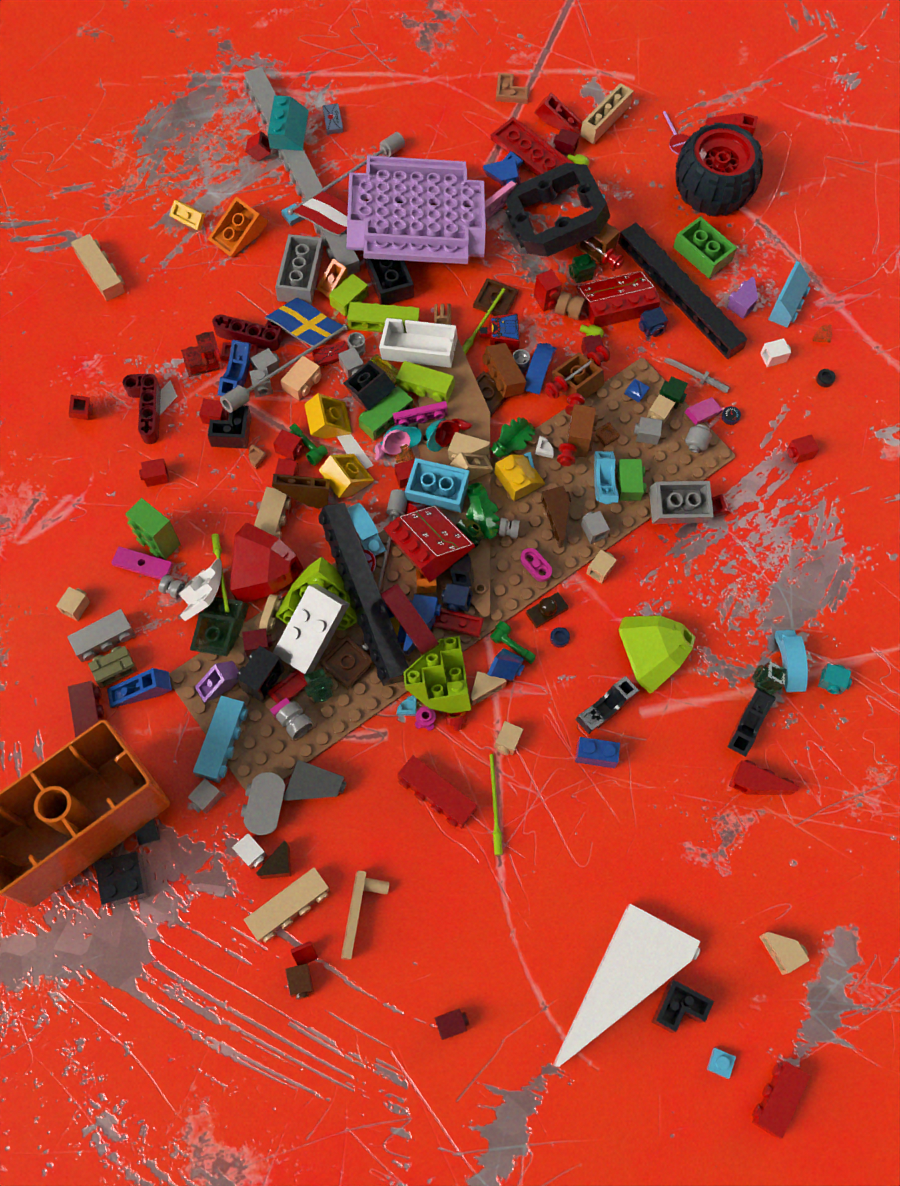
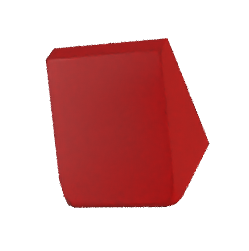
(720, 506)
(304, 953)

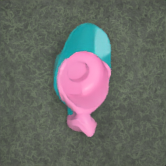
(396, 437)

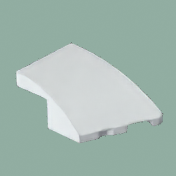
(201, 590)

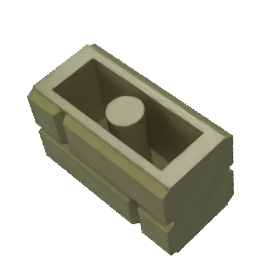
(112, 666)

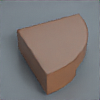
(256, 456)

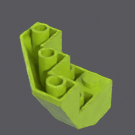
(326, 576)
(655, 647)
(440, 678)

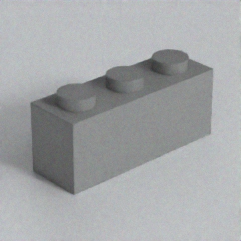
(101, 636)

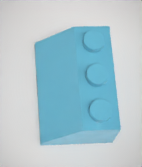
(791, 296)
(437, 485)

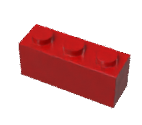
(780, 1099)

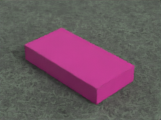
(703, 411)

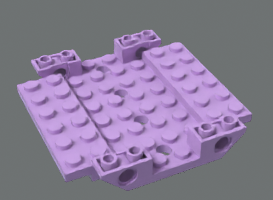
(415, 227)

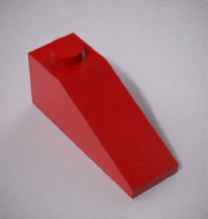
(557, 115)

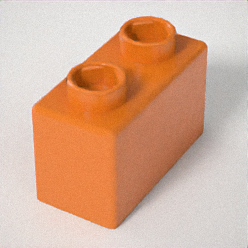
(72, 813)

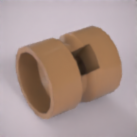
(568, 305)

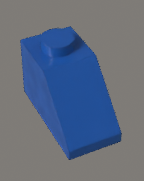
(503, 171)
(506, 665)

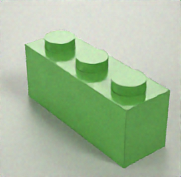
(380, 417)

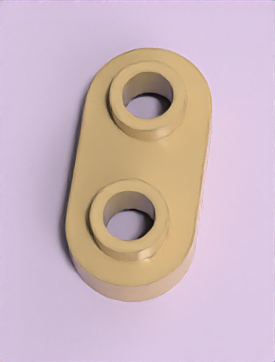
(272, 605)

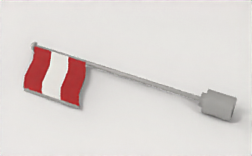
(331, 212)

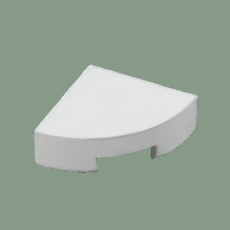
(544, 448)

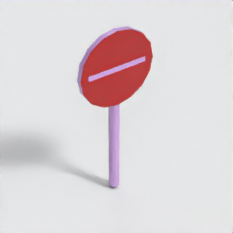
(678, 140)

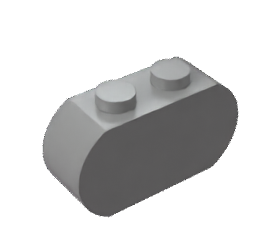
(264, 803)

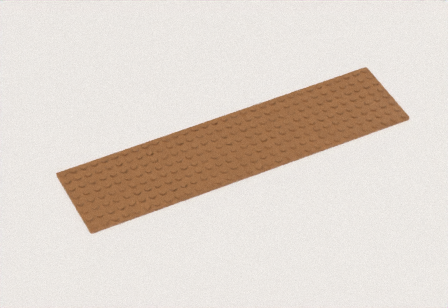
(265, 742)

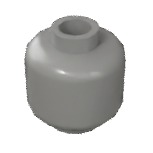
(698, 438)

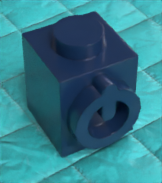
(653, 322)
(457, 597)

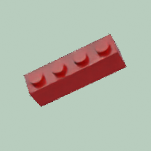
(437, 792)

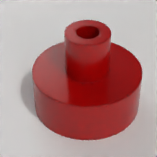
(456, 720)

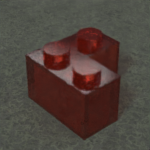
(203, 357)

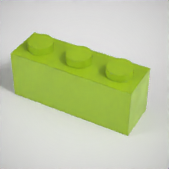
(425, 382)

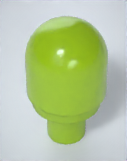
(579, 159)
(592, 330)

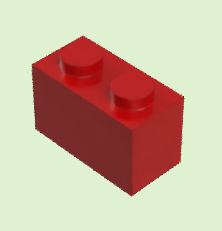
(547, 290)

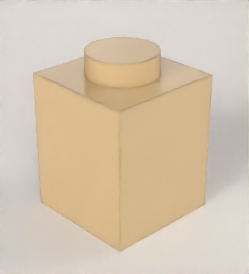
(661, 409)
(601, 566)
(73, 603)
(508, 738)

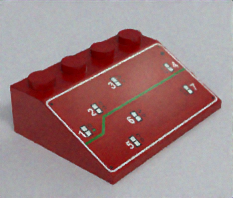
(618, 298)
(429, 540)

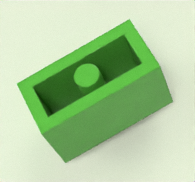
(630, 479)

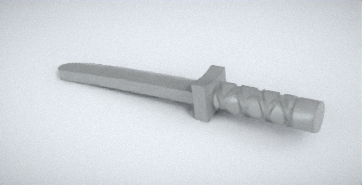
(703, 377)

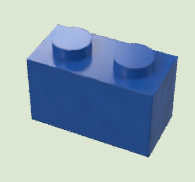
(597, 752)

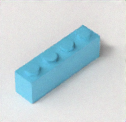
(220, 739)

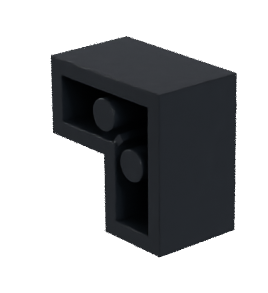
(233, 432)
(680, 1001)

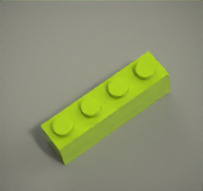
(373, 316)

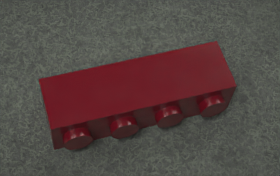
(85, 706)

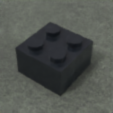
(369, 385)
(260, 673)
(121, 879)

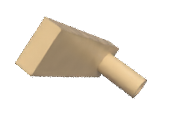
(361, 883)

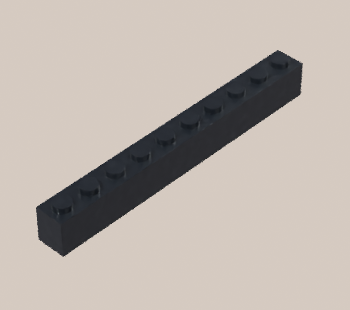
(682, 290)
(363, 594)

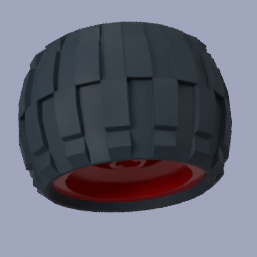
(719, 169)

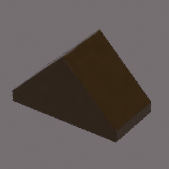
(277, 864)

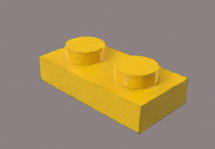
(187, 214)

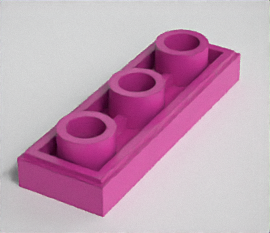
(421, 414)
(133, 560)

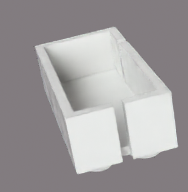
(422, 344)

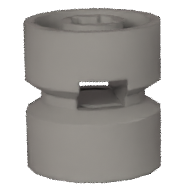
(296, 722)

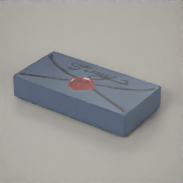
(332, 118)

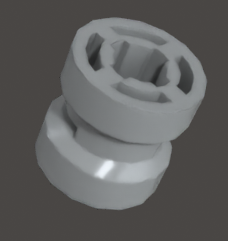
(358, 341)
(522, 359)
(505, 525)
(170, 586)

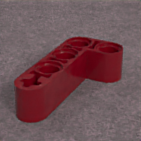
(253, 333)
(146, 393)
(409, 619)

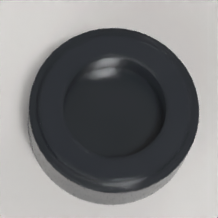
(825, 378)

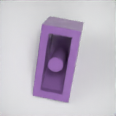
(217, 680)

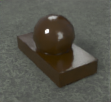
(547, 609)

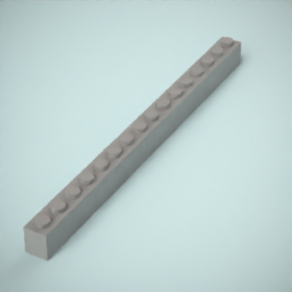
(299, 168)

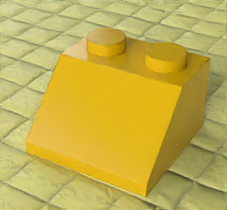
(327, 417)
(345, 474)
(517, 476)

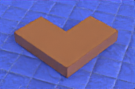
(507, 92)

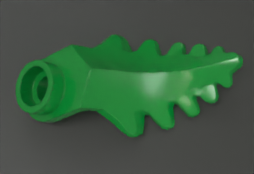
(513, 437)
(482, 510)

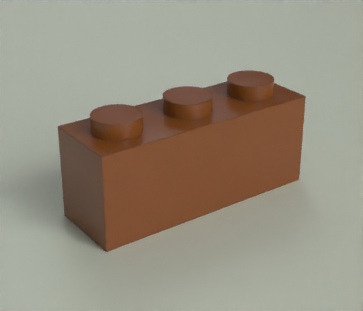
(504, 370)

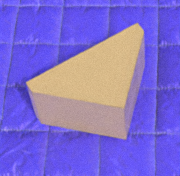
(485, 686)

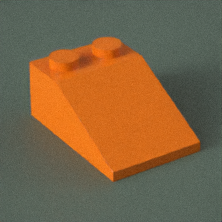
(237, 228)

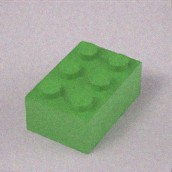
(704, 247)
(152, 529)

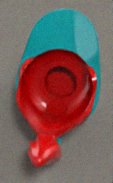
(442, 431)

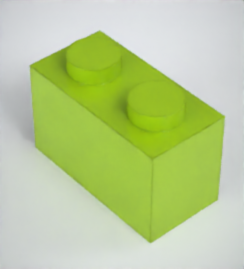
(350, 290)

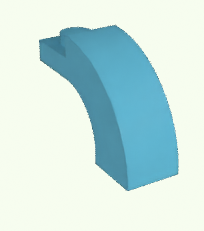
(605, 477)
(365, 529)
(793, 659)

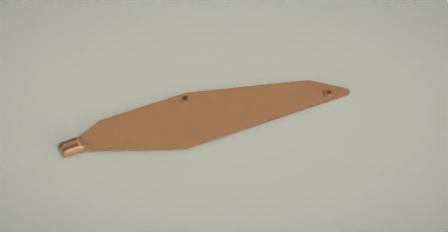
(469, 405)

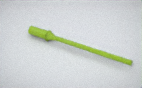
(469, 342)
(217, 551)
(497, 834)

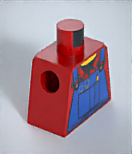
(503, 330)

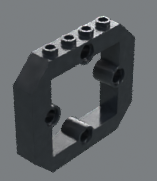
(565, 230)

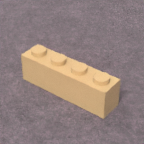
(606, 113)
(98, 267)
(272, 511)
(287, 905)

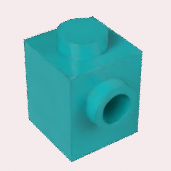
(835, 679)

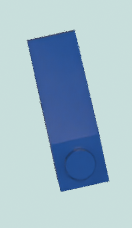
(428, 609)
(140, 687)

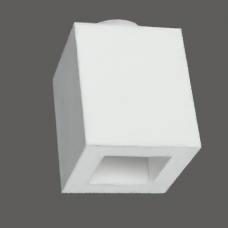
(775, 352)
(250, 851)

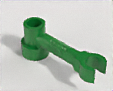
(316, 453)
(501, 634)

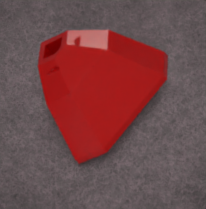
(261, 564)

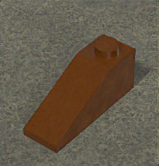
(307, 490)
(556, 506)

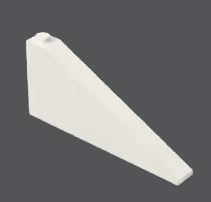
(635, 964)

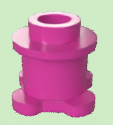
(425, 723)

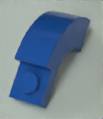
(237, 367)
(539, 367)

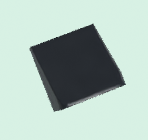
(147, 833)

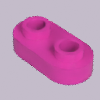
(537, 565)

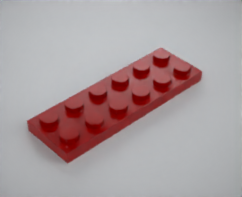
(528, 146)

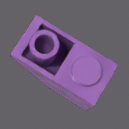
(744, 299)

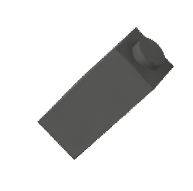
(313, 782)

